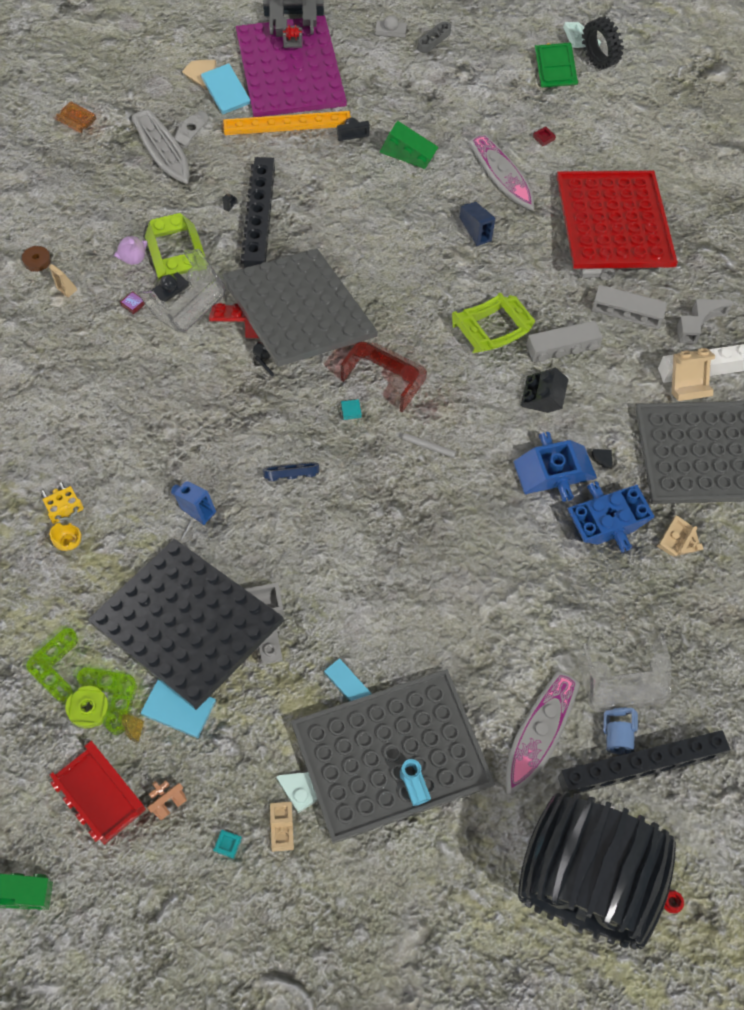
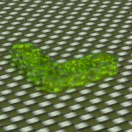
(47, 662)
(115, 687)

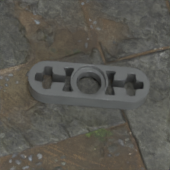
(427, 43)

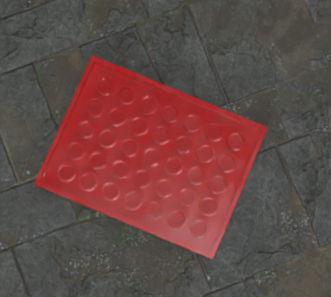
(615, 220)

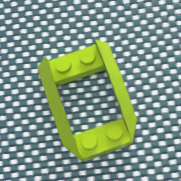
(165, 226)
(478, 338)

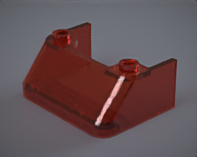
(390, 360)

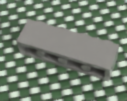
(629, 306)
(564, 341)

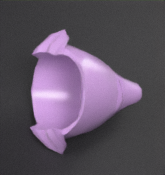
(131, 250)

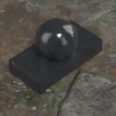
(352, 129)
(170, 286)

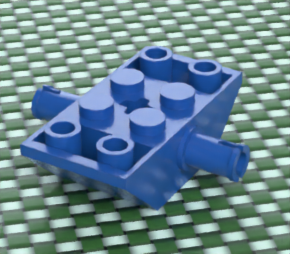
(554, 467)
(611, 515)

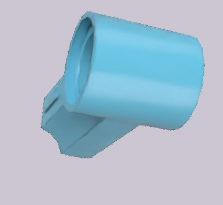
(415, 784)

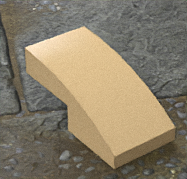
(281, 826)

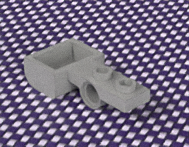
(270, 595)

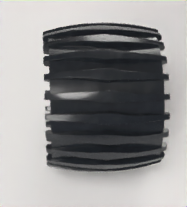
(598, 869)

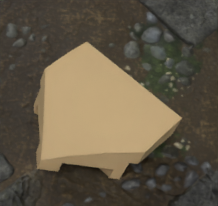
(196, 68)
(679, 538)

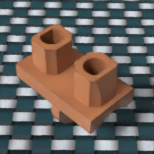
(174, 793)

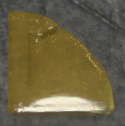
(132, 726)

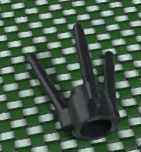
(262, 353)

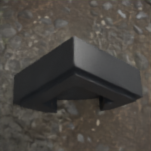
(229, 201)
(604, 457)

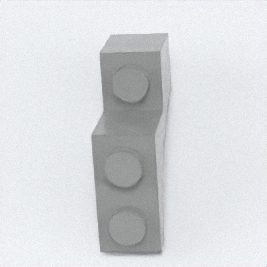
(703, 310)

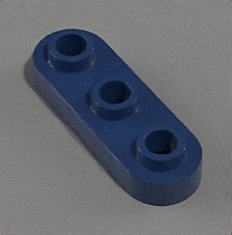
(291, 471)

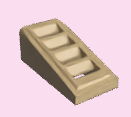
(62, 282)

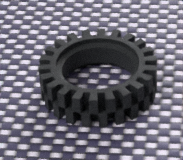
(612, 39)

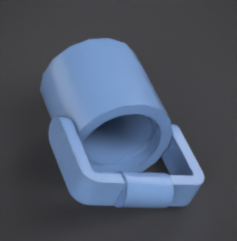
(620, 734)

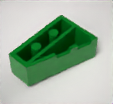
(408, 146)
(25, 891)

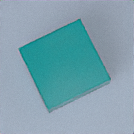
(351, 409)
(227, 844)

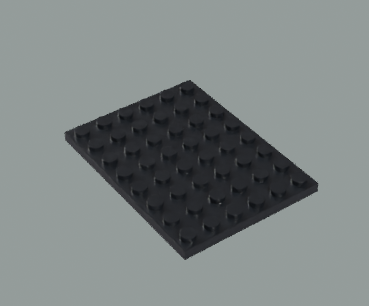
(186, 622)

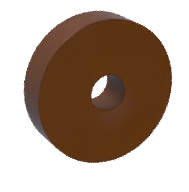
(33, 264)

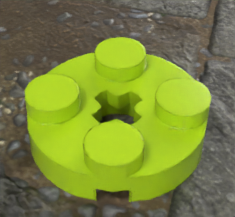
(80, 698)

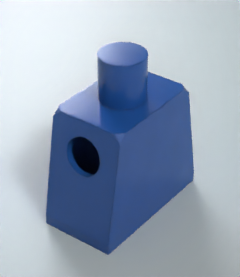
(194, 501)

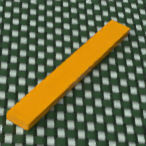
(284, 122)

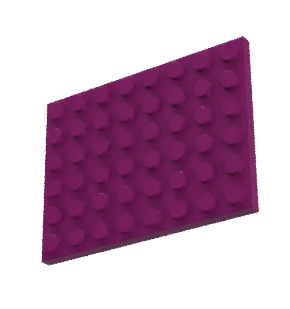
(290, 78)

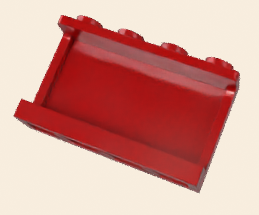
(97, 794)

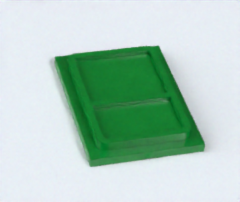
(556, 65)

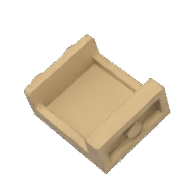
(692, 374)

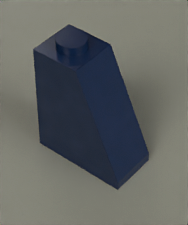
(477, 222)

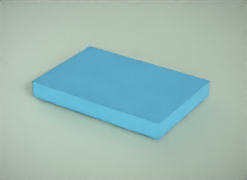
(225, 89)
(174, 712)

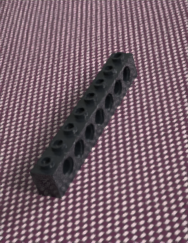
(259, 211)
(644, 763)

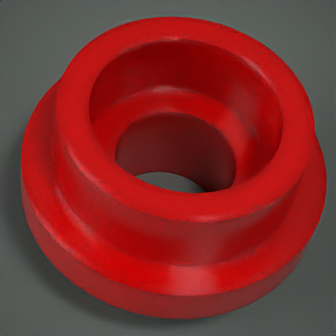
(679, 902)

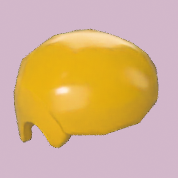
(65, 536)

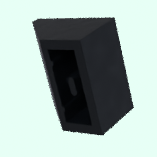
(545, 391)

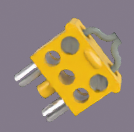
(62, 503)

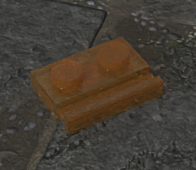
(76, 117)

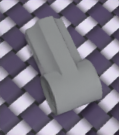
(603, 273)

